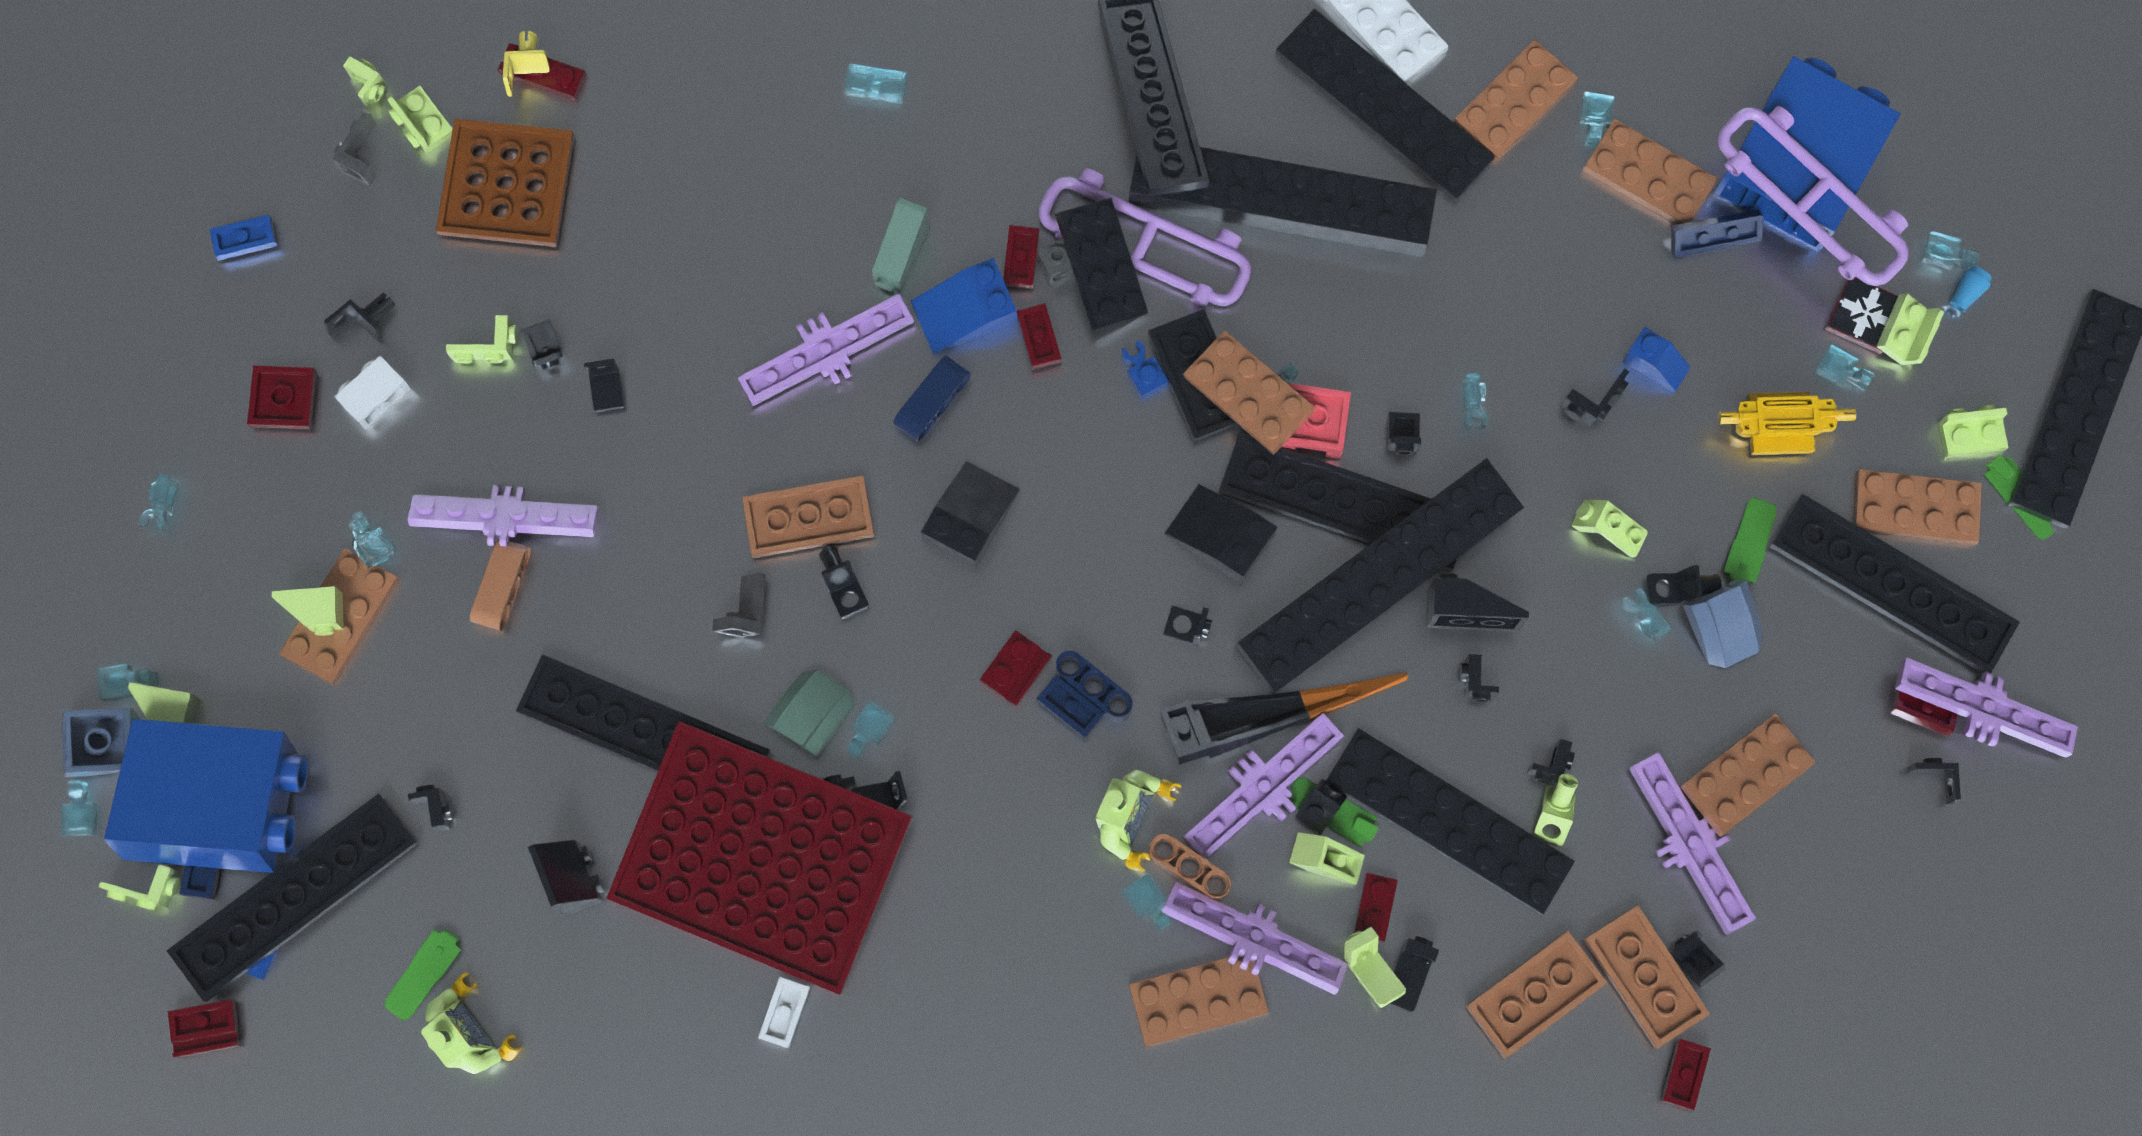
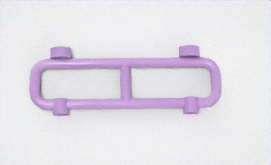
(1888, 226)
(1223, 245)

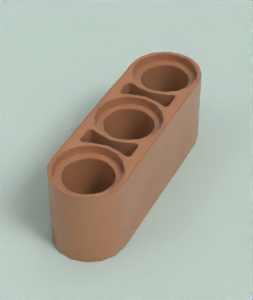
(500, 585)
(1181, 853)

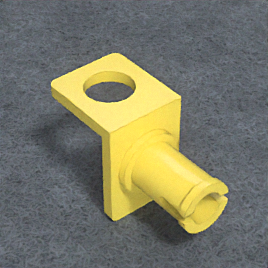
(524, 60)

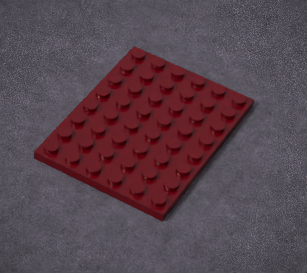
(759, 857)

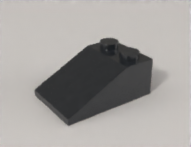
(969, 514)
(1222, 532)
(1464, 604)
(567, 875)

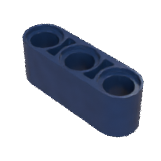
(932, 398)
(1088, 672)

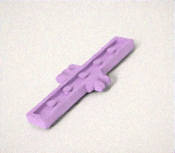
(825, 349)
(503, 515)
(1986, 708)
(1263, 786)
(1692, 843)
(1255, 938)

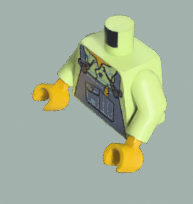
(1125, 810)
(458, 1037)

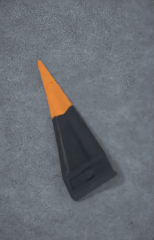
(1223, 724)

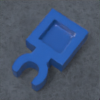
(1144, 374)

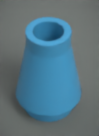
(1970, 288)

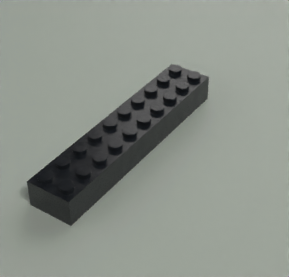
(1302, 202)
(1379, 576)

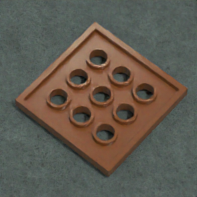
(498, 138)

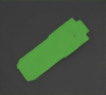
(2004, 476)
(1751, 541)
(1349, 820)
(421, 975)

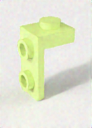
(505, 336)
(1611, 523)
(163, 887)
(1371, 969)

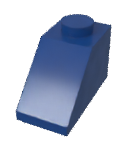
(1657, 360)

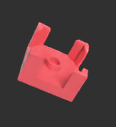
(1326, 426)

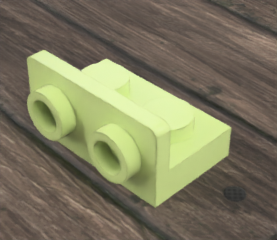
(421, 118)
(1909, 330)
(1973, 432)

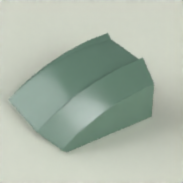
(811, 711)

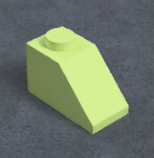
(315, 608)
(165, 704)
(1327, 858)

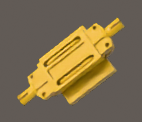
(1784, 421)

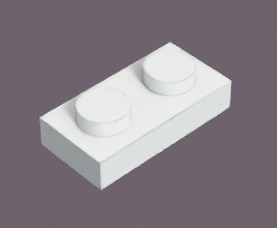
(784, 1012)

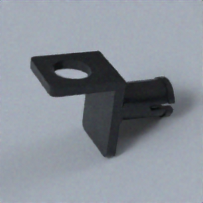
(365, 316)
(841, 581)
(1683, 585)

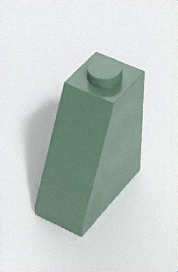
(901, 245)

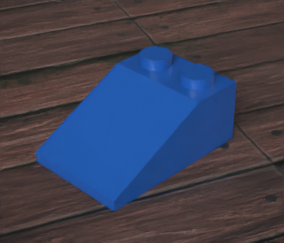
(965, 307)

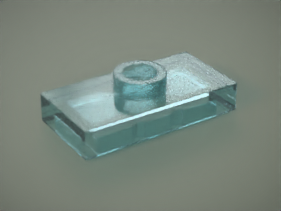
(875, 83)

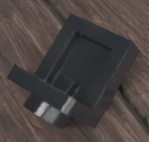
(542, 344)
(1403, 433)
(1471, 675)
(1561, 759)
(1321, 805)
(439, 809)
(1697, 959)

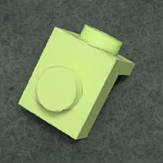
(366, 74)

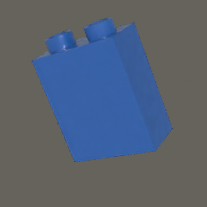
(1834, 124)
(205, 796)

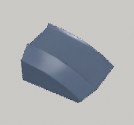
(1726, 624)
(95, 740)

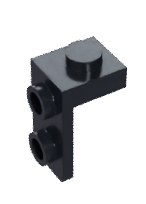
(1581, 408)
(1413, 969)

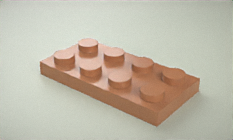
(1516, 99)
(1650, 173)
(1249, 392)
(1917, 506)
(808, 517)
(364, 596)
(1747, 774)
(1646, 977)
(1536, 994)
(1196, 1000)

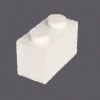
(372, 392)

